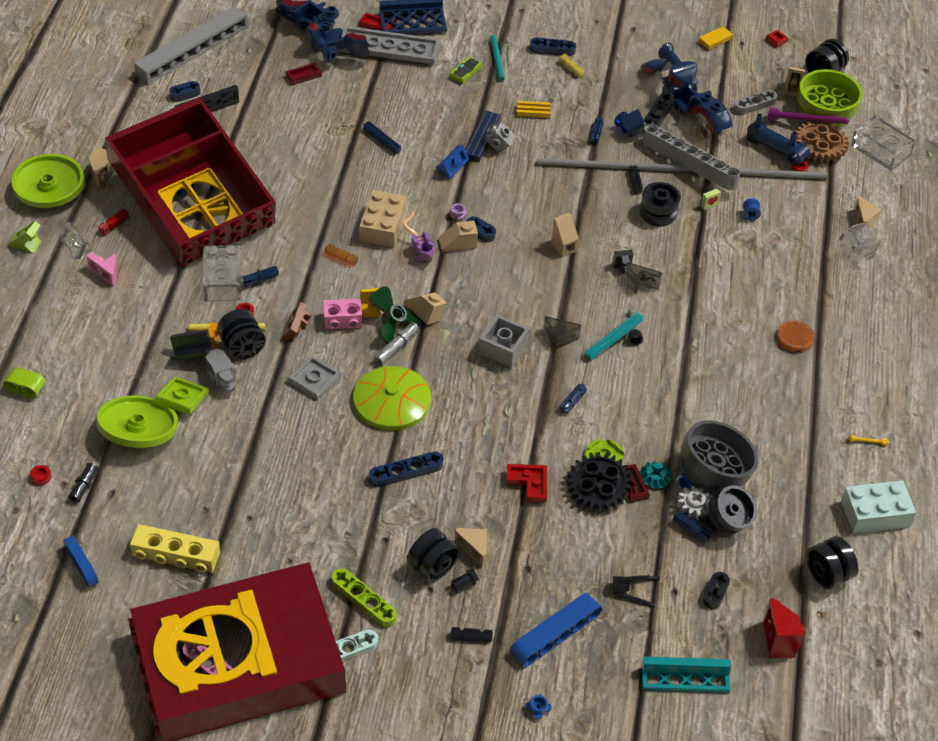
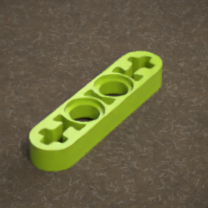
(361, 599)

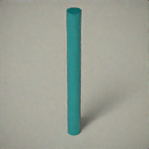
(497, 58)

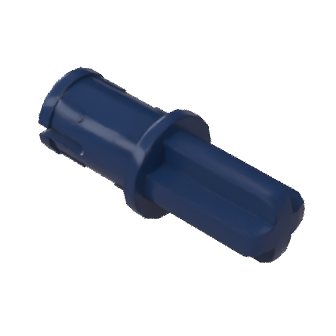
(260, 276)
(692, 526)

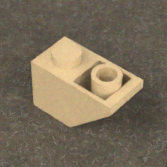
(100, 166)
(564, 235)

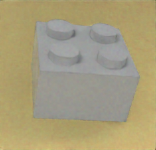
(504, 340)

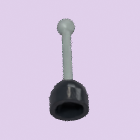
(635, 336)

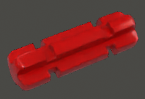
(113, 221)

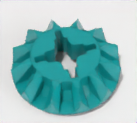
(656, 481)

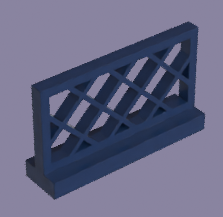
(411, 9)

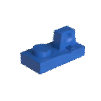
(453, 161)

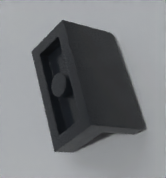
(190, 344)

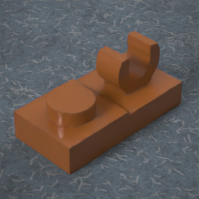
(297, 319)

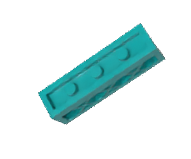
(686, 669)

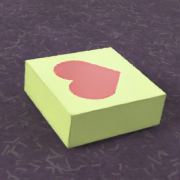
(710, 199)

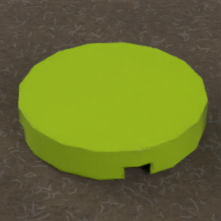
(604, 446)

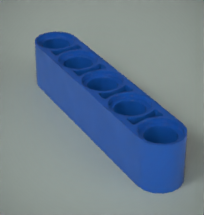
(555, 629)

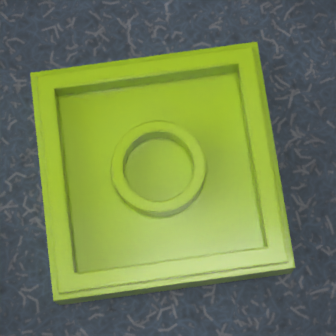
(182, 395)

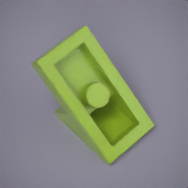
(26, 238)

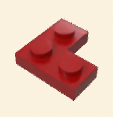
(533, 477)

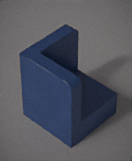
(633, 123)

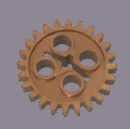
(823, 140)

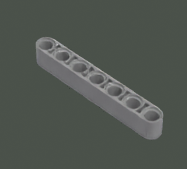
(691, 157)

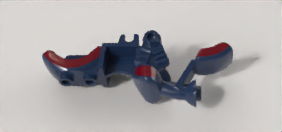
(319, 27)
(683, 85)

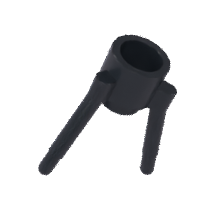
(622, 584)

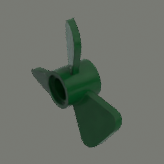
(392, 313)

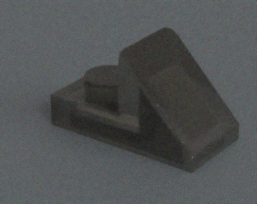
(640, 275)

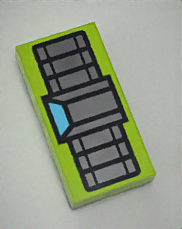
(465, 70)

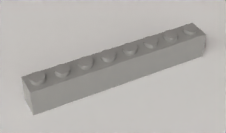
(190, 45)

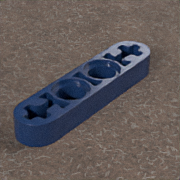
(407, 471)

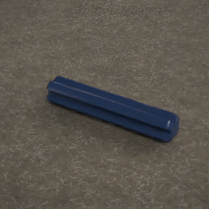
(382, 137)

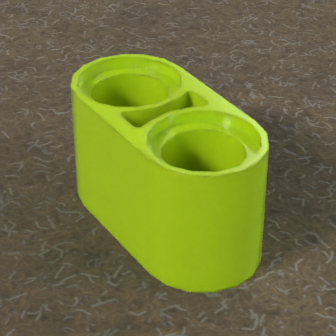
(24, 382)

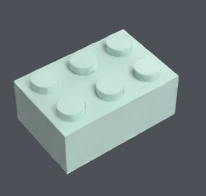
(878, 507)

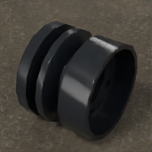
(828, 55)
(241, 334)

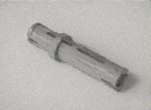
(402, 338)

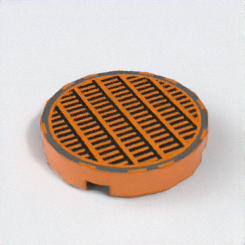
(795, 336)

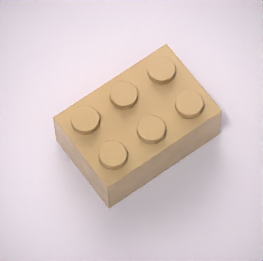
(383, 218)

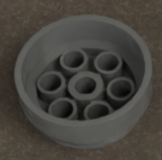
(717, 456)

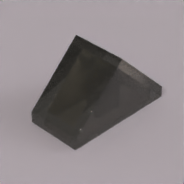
(561, 331)

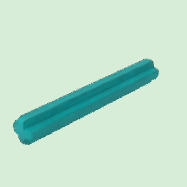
(613, 336)

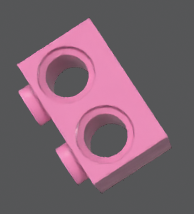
(342, 314)

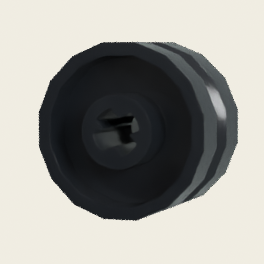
(660, 204)
(729, 510)
(433, 555)
(832, 562)

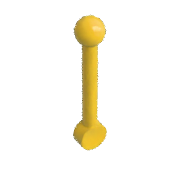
(884, 442)

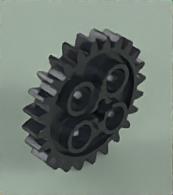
(599, 482)

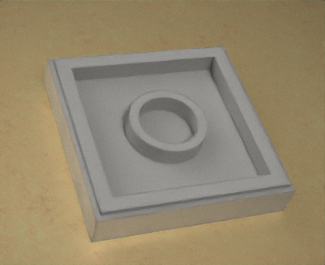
(314, 377)

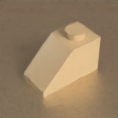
(793, 81)
(459, 237)
(427, 307)

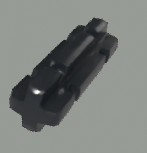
(635, 179)
(471, 634)

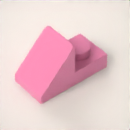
(105, 269)

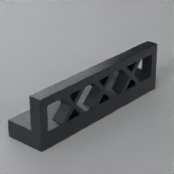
(219, 99)

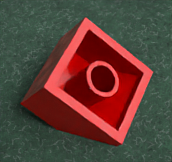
(782, 630)

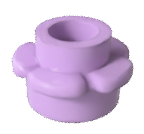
(458, 211)

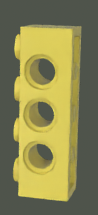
(185, 546)

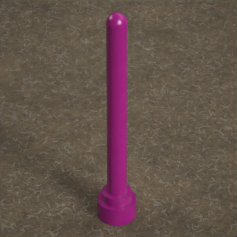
(775, 114)

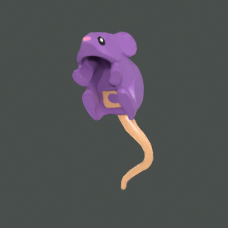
(420, 243)

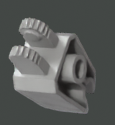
(221, 370)

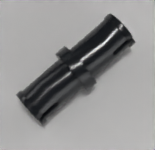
(83, 482)

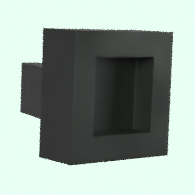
(621, 259)

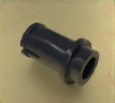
(464, 580)

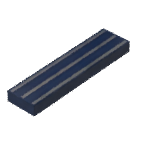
(478, 143)

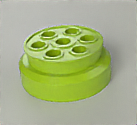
(829, 94)

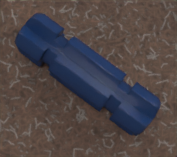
(596, 130)
(573, 398)

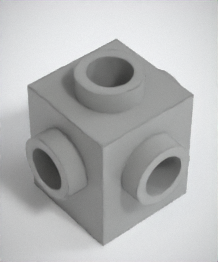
(499, 137)

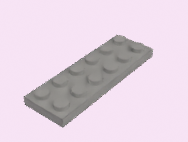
(397, 45)

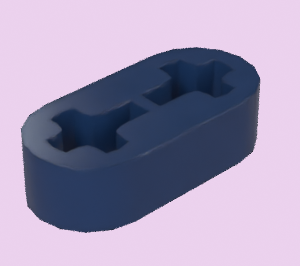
(185, 91)
(485, 231)

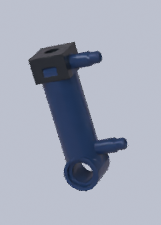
(787, 147)

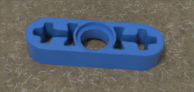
(80, 561)

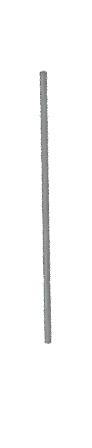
(676, 168)

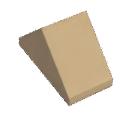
(866, 212)
(473, 543)

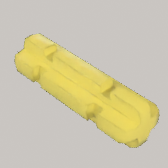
(571, 65)

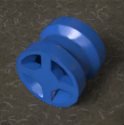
(751, 209)

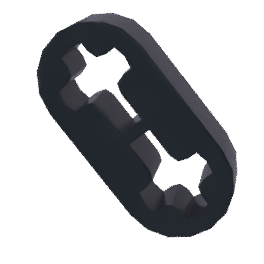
(712, 588)

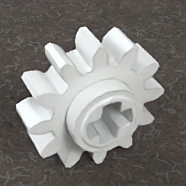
(692, 502)

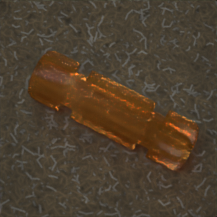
(341, 254)

